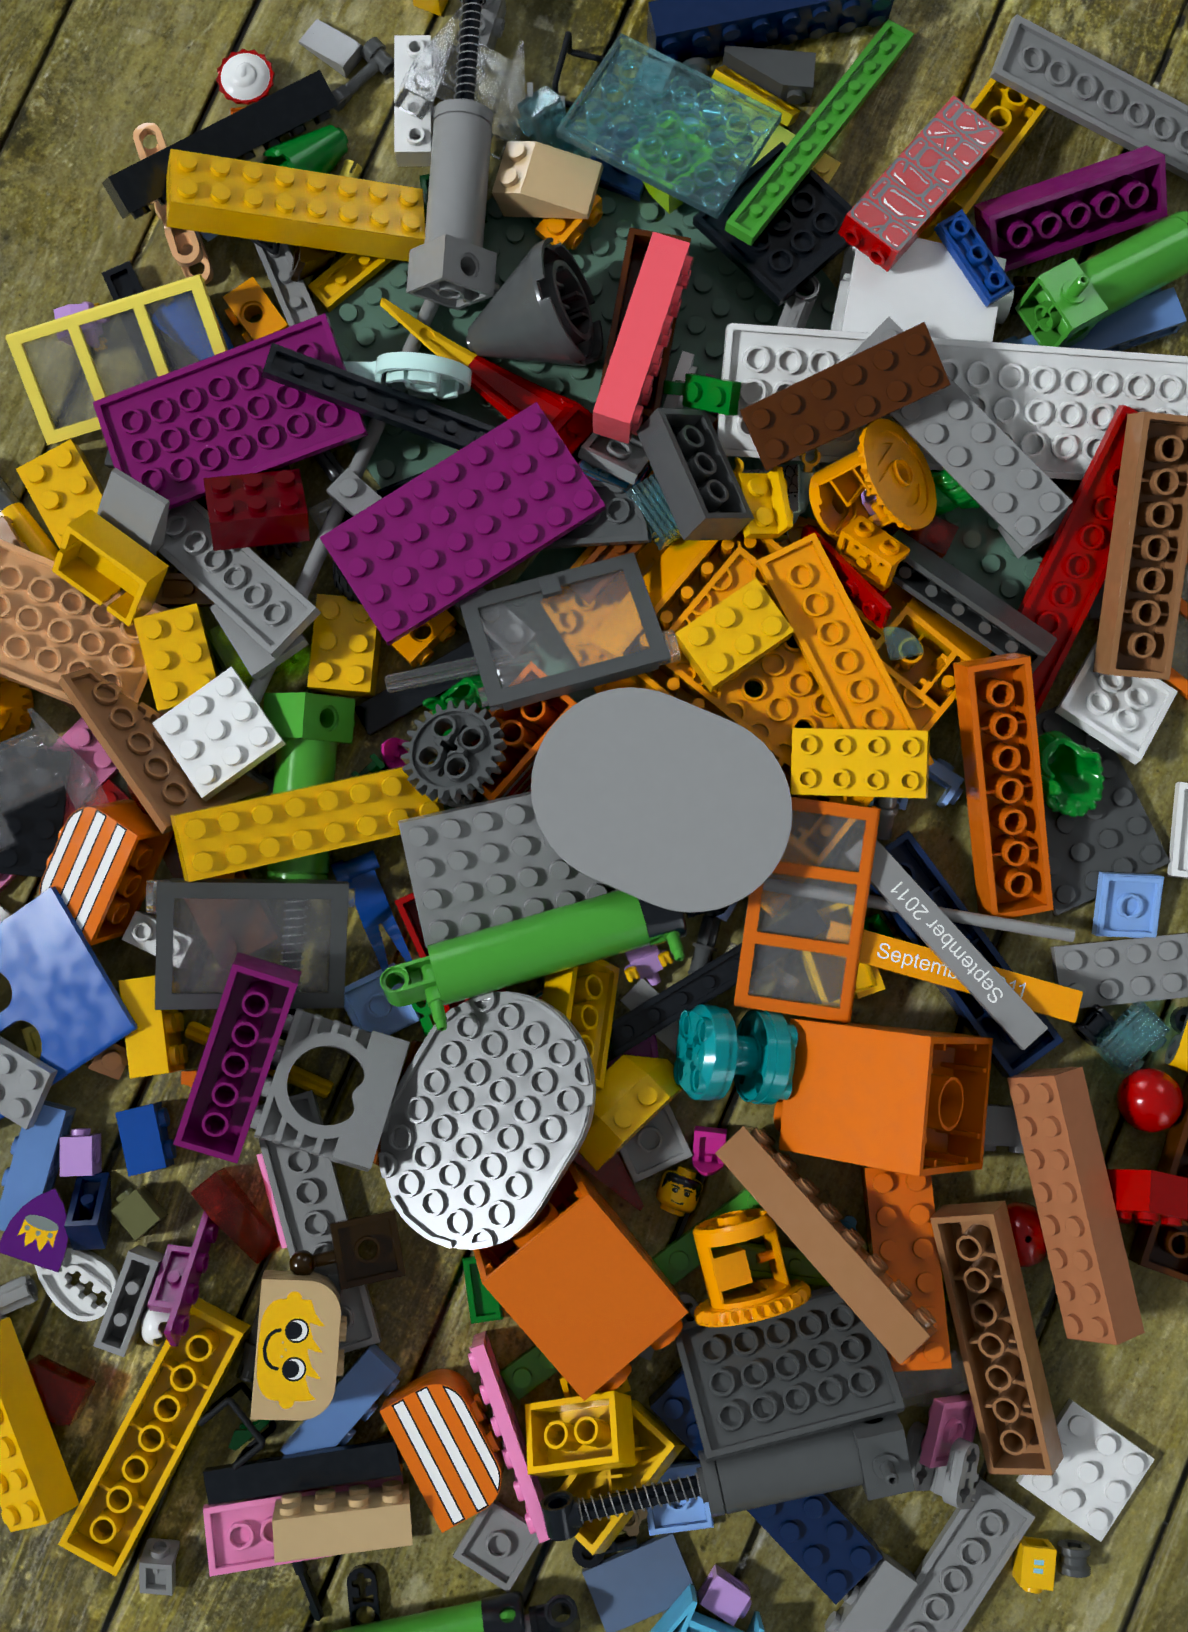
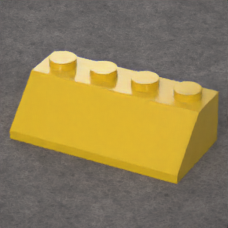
(588, 1001)

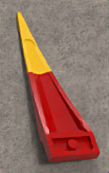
(502, 388)

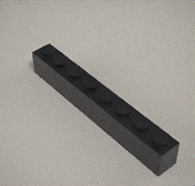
(231, 137)

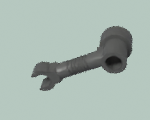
(378, 60)

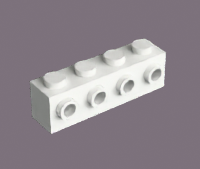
(411, 134)

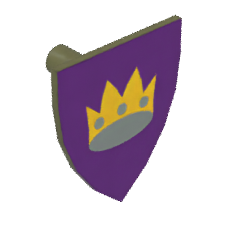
(38, 1232)

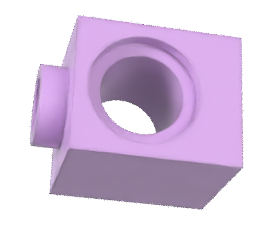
(80, 1153)
(725, 1595)

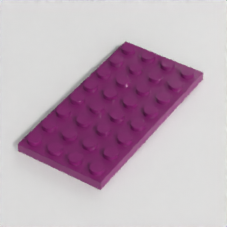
(225, 417)
(462, 523)

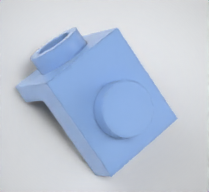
(942, 774)

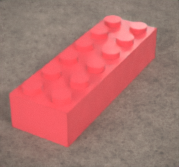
(642, 338)

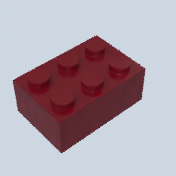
(256, 509)

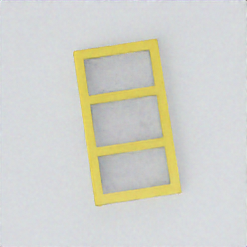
(112, 349)

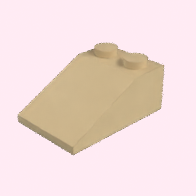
(545, 182)

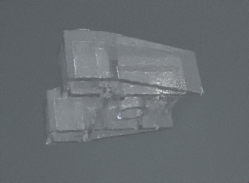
(498, 84)
(38, 766)

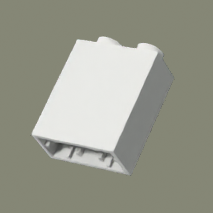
(917, 289)

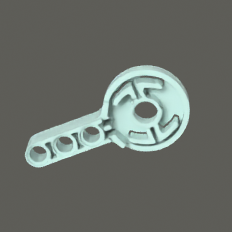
(418, 373)

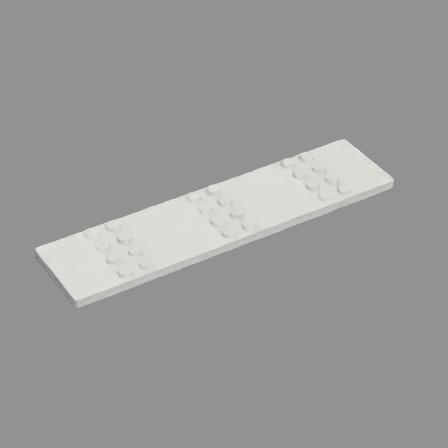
(1040, 396)

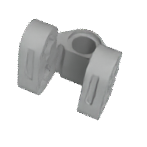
(952, 1481)

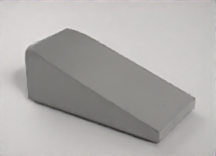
(332, 47)

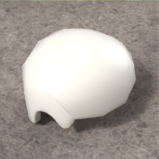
(153, 1326)

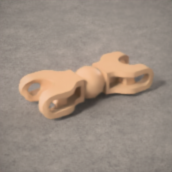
(185, 245)

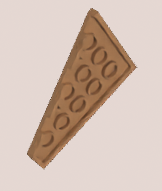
(140, 752)

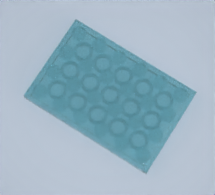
(669, 125)

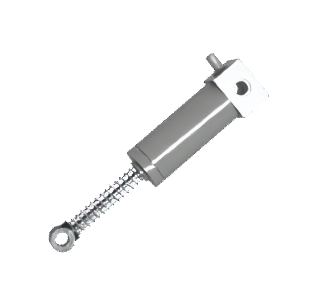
(452, 261)

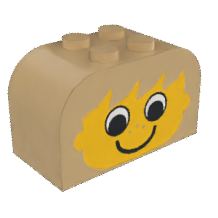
(297, 1346)

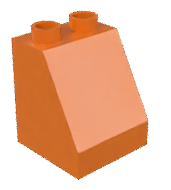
(887, 1097)
(583, 1288)

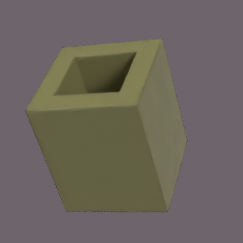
(138, 1211)

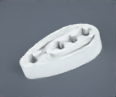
(71, 1298)

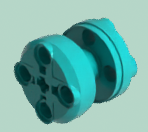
(755, 1055)

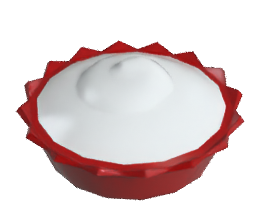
(245, 77)

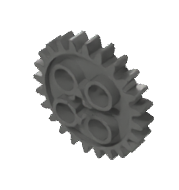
(454, 752)

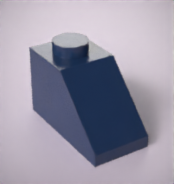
(90, 1212)

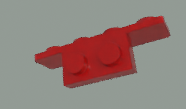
(859, 591)

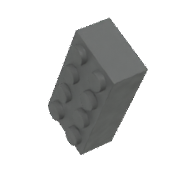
(694, 474)

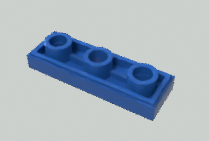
(982, 272)

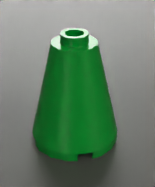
(313, 151)

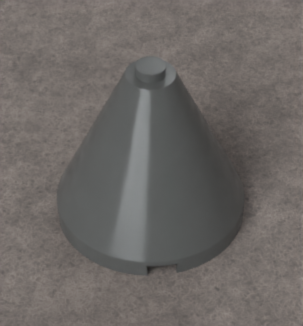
(540, 313)

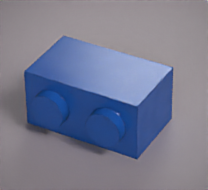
(146, 1138)

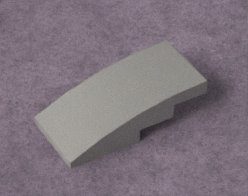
(135, 510)

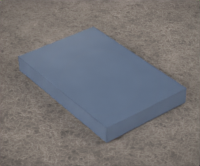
(638, 1582)

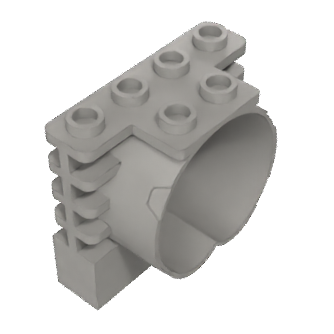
(358, 1137)

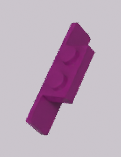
(179, 1278)

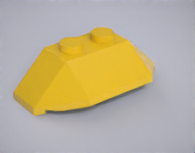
(631, 1097)

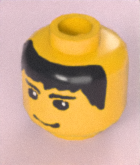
(679, 1191)

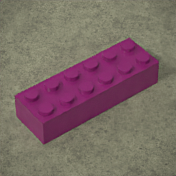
(1074, 208)
(237, 1057)

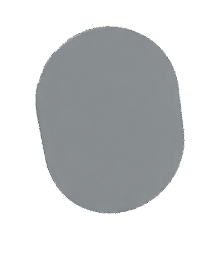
(661, 800)
(487, 1120)

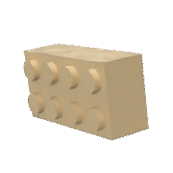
(342, 1521)

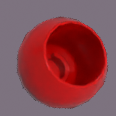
(1150, 1100)
(1025, 1223)

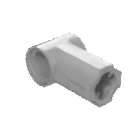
(798, 307)
(17, 1294)

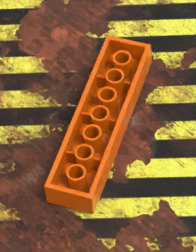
(1003, 785)

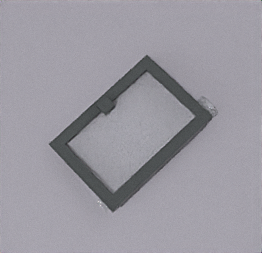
(565, 633)
(275, 920)

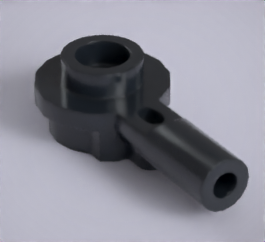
(587, 1560)

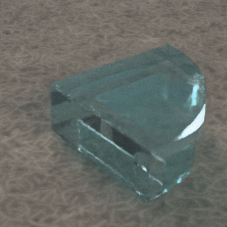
(901, 643)

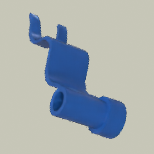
(371, 903)

